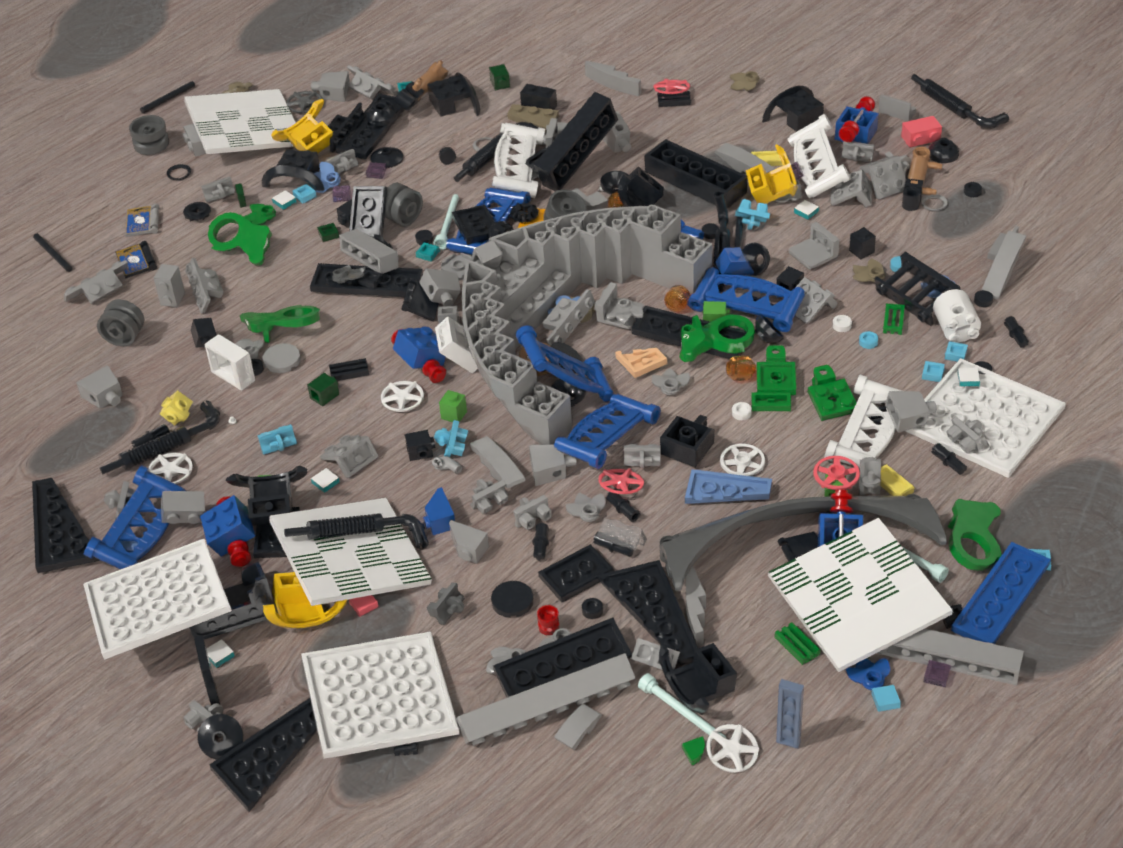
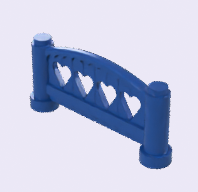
(506, 200)
(781, 312)
(590, 367)
(594, 451)
(110, 548)

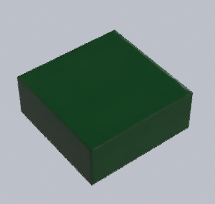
(240, 194)
(328, 232)

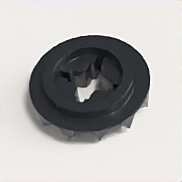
(191, 209)
(518, 212)

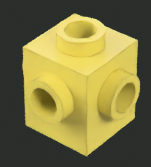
(176, 408)

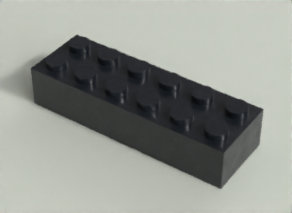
(576, 142)
(694, 172)

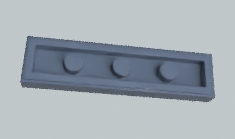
(789, 713)

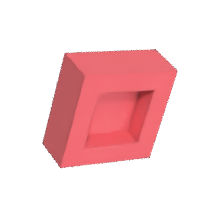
(363, 604)

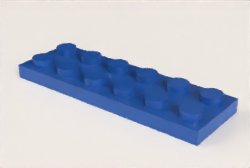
(1001, 594)

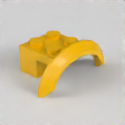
(307, 132)
(774, 184)
(293, 605)

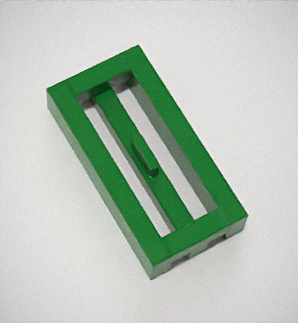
(893, 328)
(771, 401)
(800, 640)

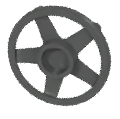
(302, 102)

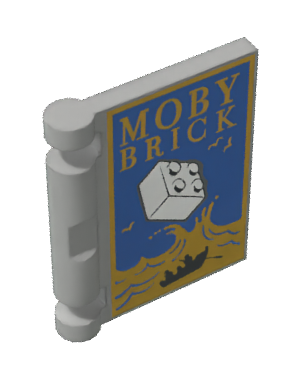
(142, 220)

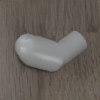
(446, 463)

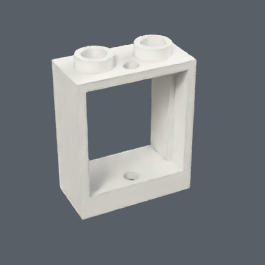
(454, 344)
(237, 371)

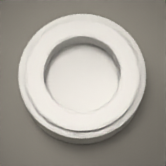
(842, 323)
(741, 411)

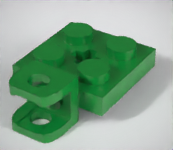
(776, 367)
(824, 388)

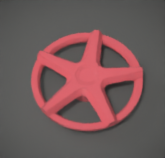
(672, 86)
(836, 472)
(620, 481)

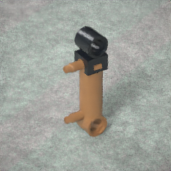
(415, 90)
(914, 182)

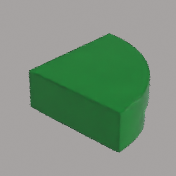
(694, 749)

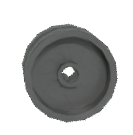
(149, 134)
(564, 203)
(402, 204)
(120, 322)

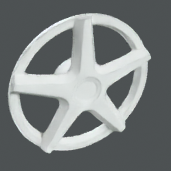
(402, 396)
(742, 460)
(171, 469)
(732, 747)

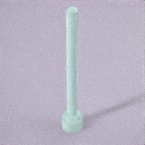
(441, 239)
(937, 571)
(649, 685)

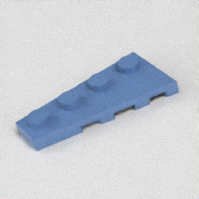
(724, 487)

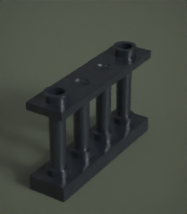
(921, 273)

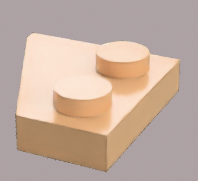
(641, 361)

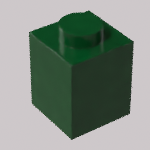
(499, 77)
(323, 389)

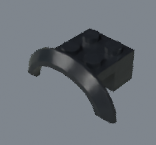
(445, 92)
(798, 104)
(296, 164)
(639, 189)
(268, 494)
(702, 680)

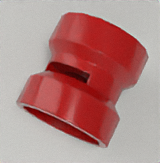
(548, 619)

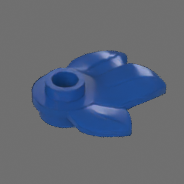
(869, 674)

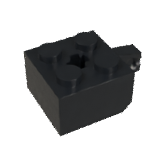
(687, 440)

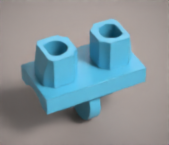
(750, 216)
(449, 437)
(277, 439)

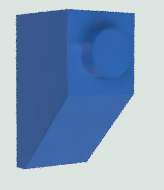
(734, 262)
(438, 513)

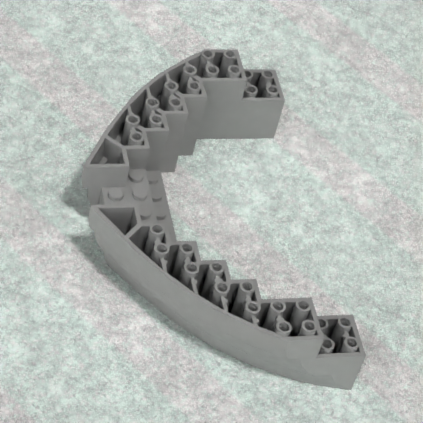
(552, 262)

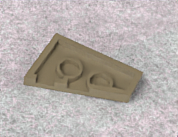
(537, 116)

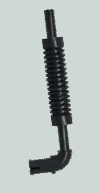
(957, 105)
(484, 155)
(722, 235)
(164, 442)
(359, 524)

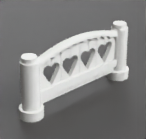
(529, 138)
(833, 173)
(870, 394)

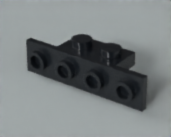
(341, 125)

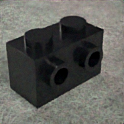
(538, 97)

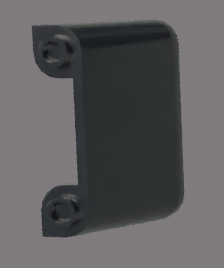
(245, 602)

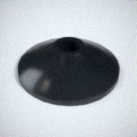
(389, 155)
(222, 724)

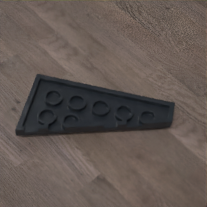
(57, 532)
(651, 601)
(262, 758)

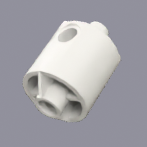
(957, 316)

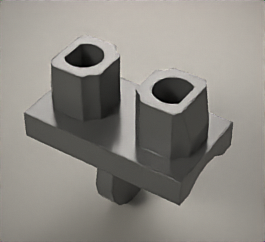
(449, 602)

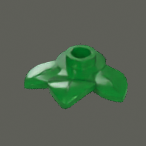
(260, 213)

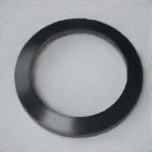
(177, 167)

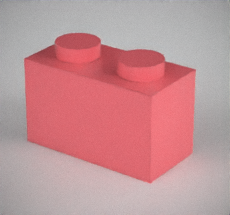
(921, 131)

